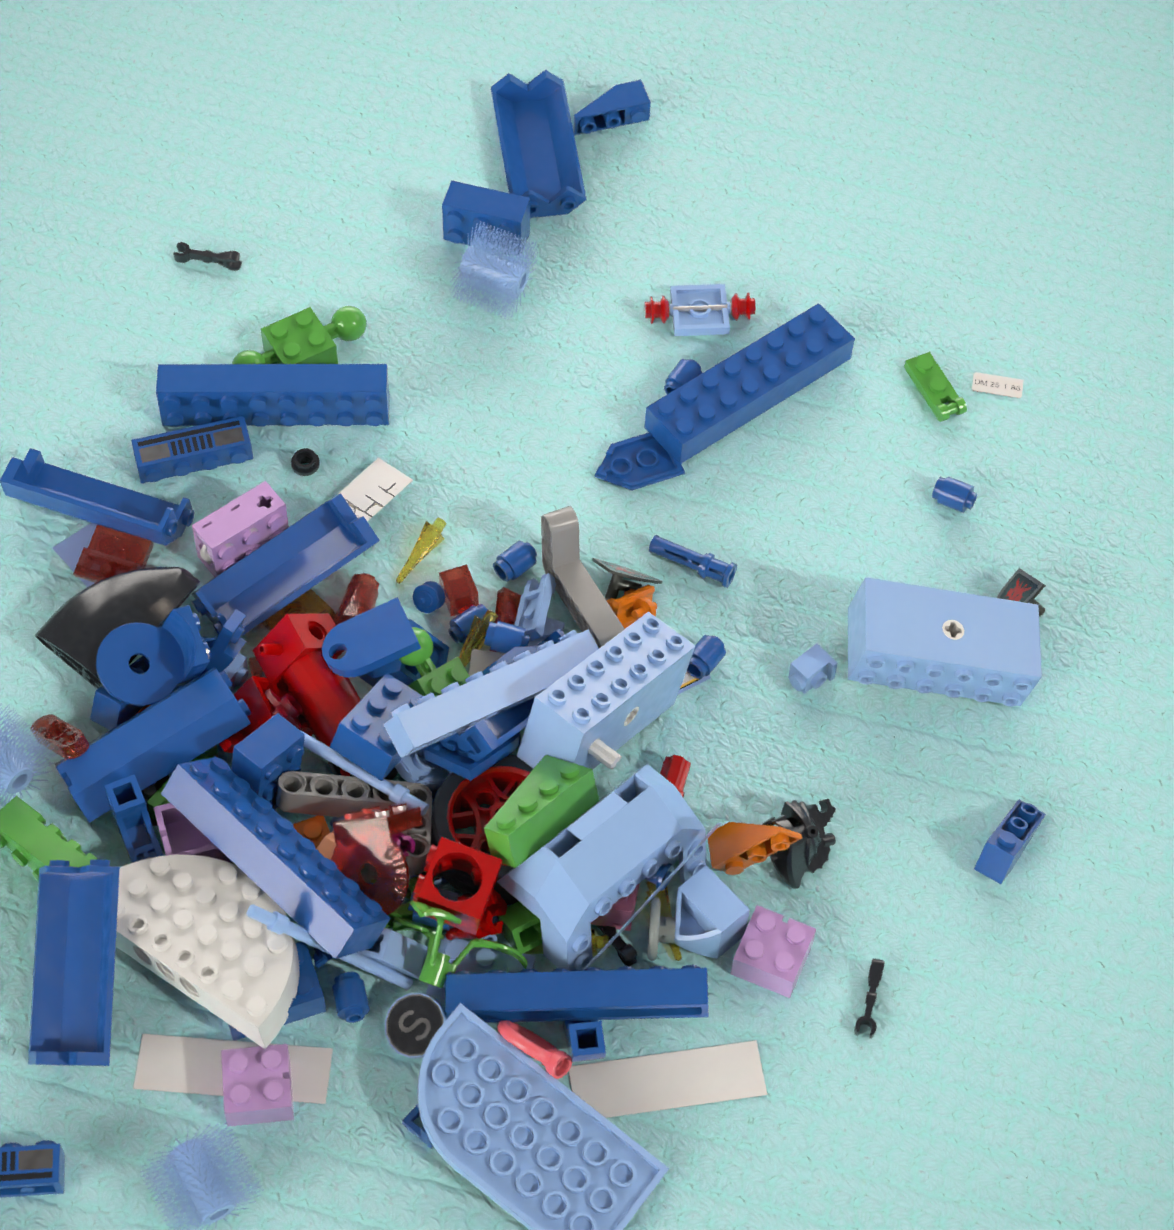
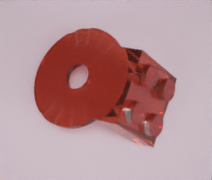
(367, 838)

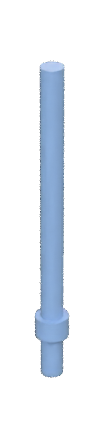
(396, 793)
(280, 924)

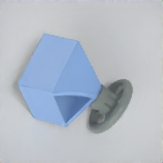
(705, 921)

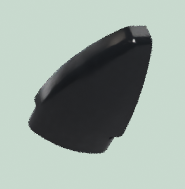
(122, 599)

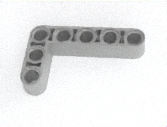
(572, 579)
(343, 794)

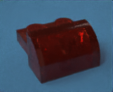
(112, 554)

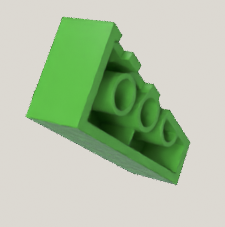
(540, 809)
(34, 843)

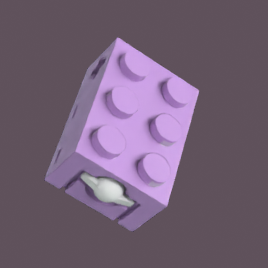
(239, 528)

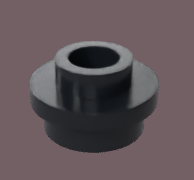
(305, 456)

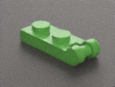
(934, 386)

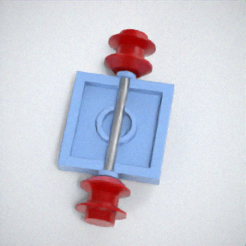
(700, 309)

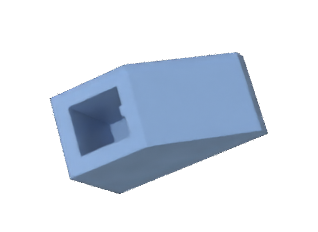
(398, 953)

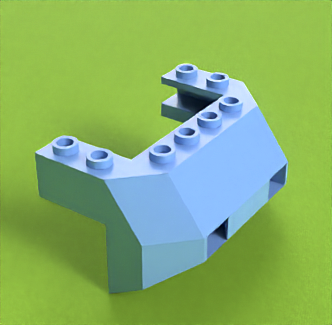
(604, 859)

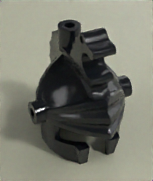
(812, 849)

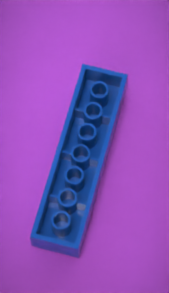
(748, 383)
(273, 394)
(276, 856)

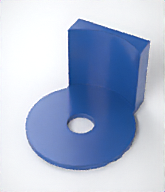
(173, 654)

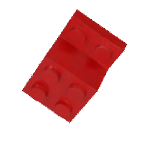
(261, 708)

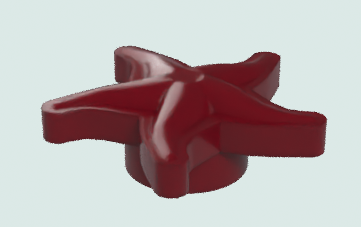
(287, 707)

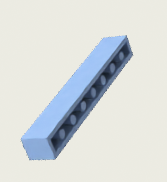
(486, 694)

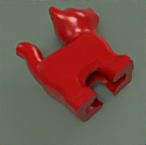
(495, 907)

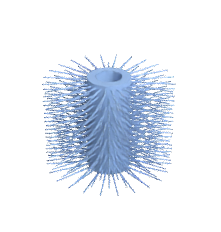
(494, 270)
(15, 770)
(202, 1180)

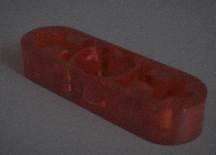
(61, 736)

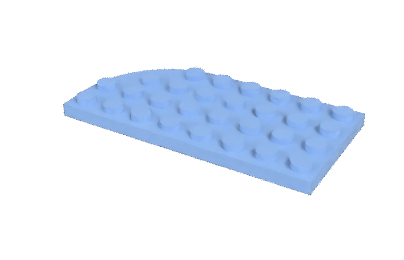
(527, 1134)

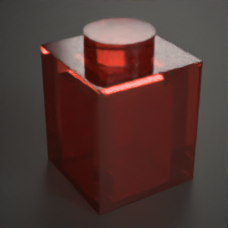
(458, 589)

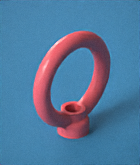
(555, 1061)

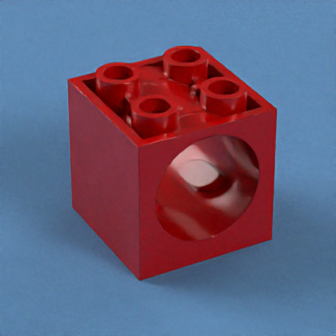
(479, 865)

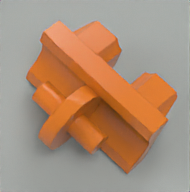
(633, 605)

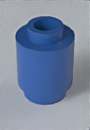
(681, 374)
(954, 494)
(515, 561)
(461, 624)
(505, 636)
(706, 656)
(350, 997)

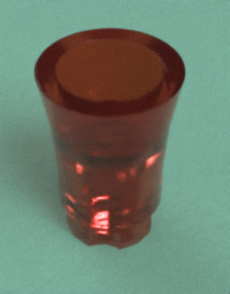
(358, 598)

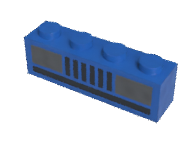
(192, 449)
(31, 1169)

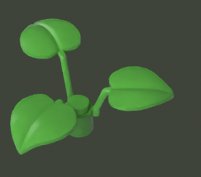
(436, 963)

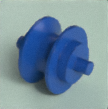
(429, 597)

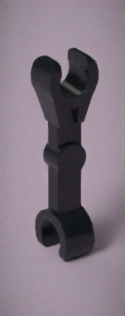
(226, 259)
(625, 951)
(874, 976)

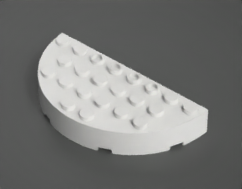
(193, 930)

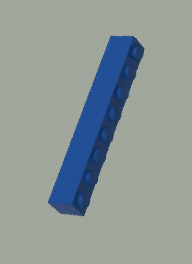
(580, 994)

